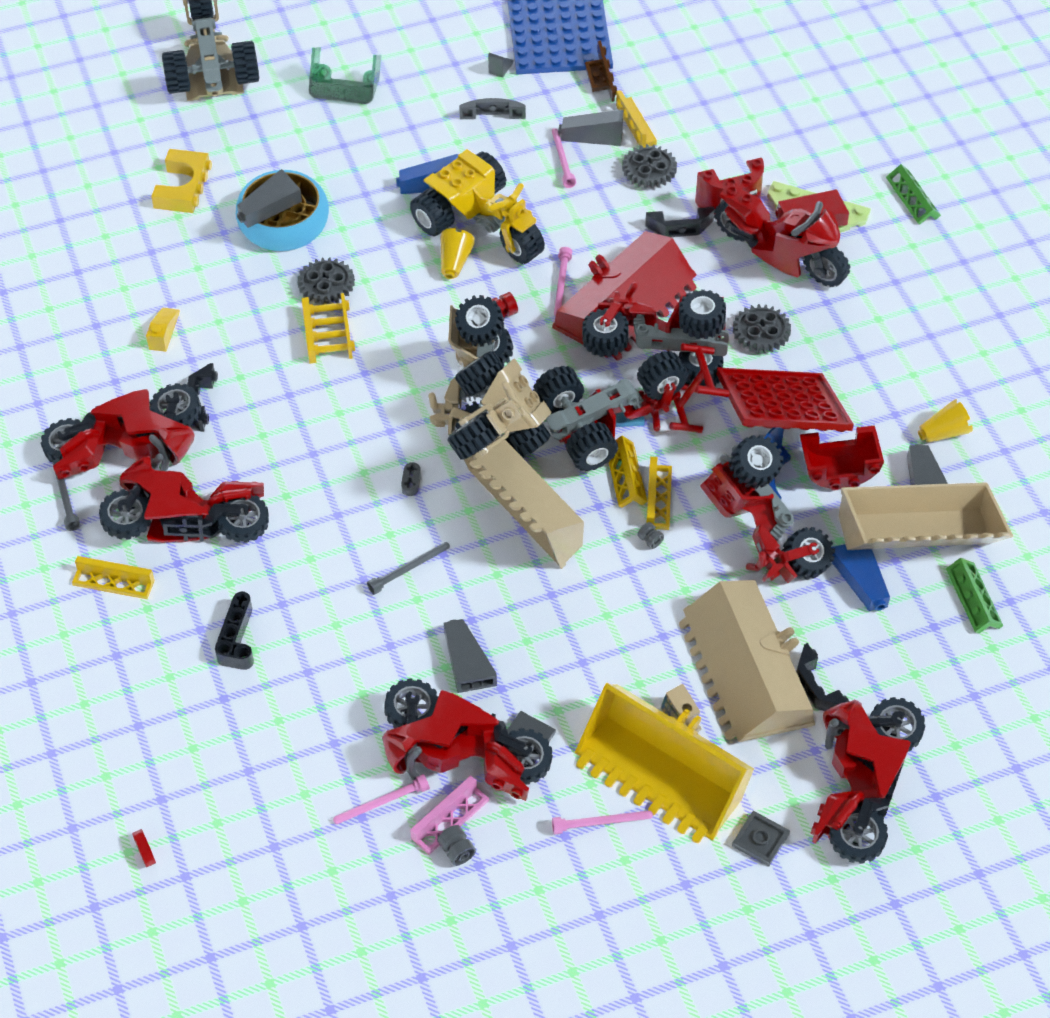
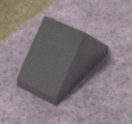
(498, 65)

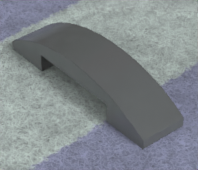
(492, 106)

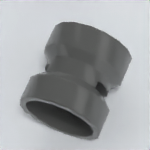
(650, 535)

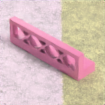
(446, 808)

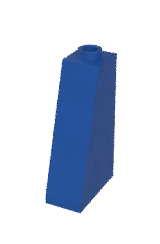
(411, 178)
(863, 576)

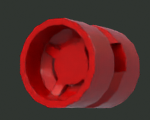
(507, 304)

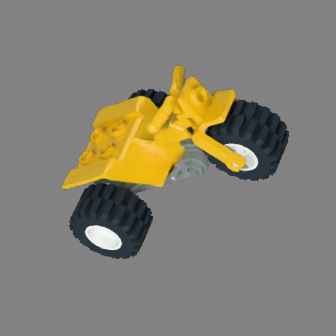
(470, 187)

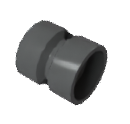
(455, 842)

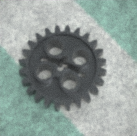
(649, 166)
(326, 280)
(761, 328)

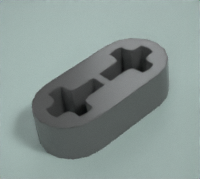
(415, 479)

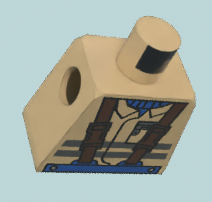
(677, 701)

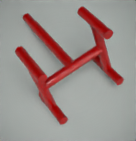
(709, 389)

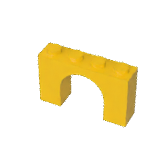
(183, 197)

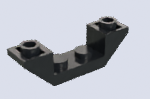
(680, 228)
(200, 379)
(816, 693)

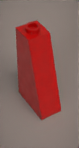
(831, 201)

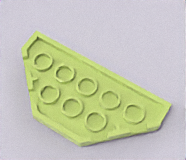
(779, 191)

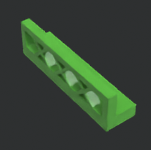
(917, 191)
(973, 595)

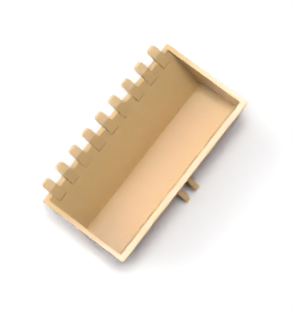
(529, 501)
(921, 516)
(746, 662)

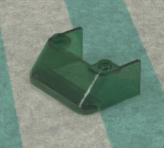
(328, 88)

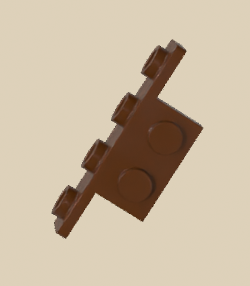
(599, 74)

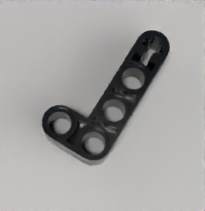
(230, 627)

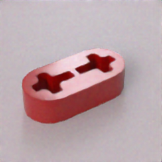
(143, 848)

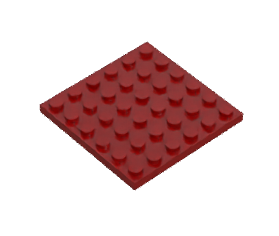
(784, 399)

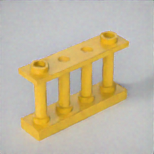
(313, 336)

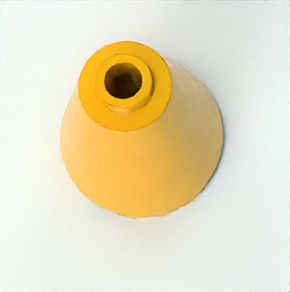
(454, 251)
(946, 423)

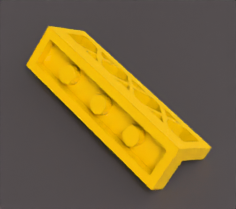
(635, 120)
(630, 468)
(652, 493)
(115, 573)

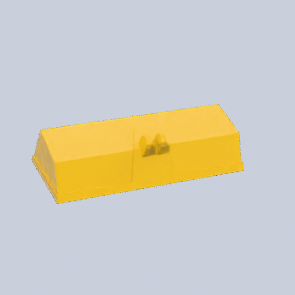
(662, 762)

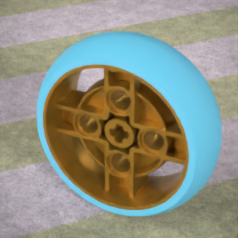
(293, 226)

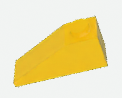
(161, 329)

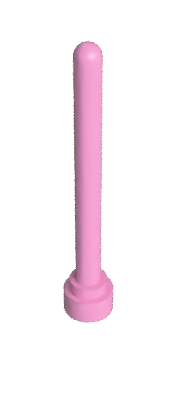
(568, 178)
(565, 256)
(419, 784)
(560, 825)

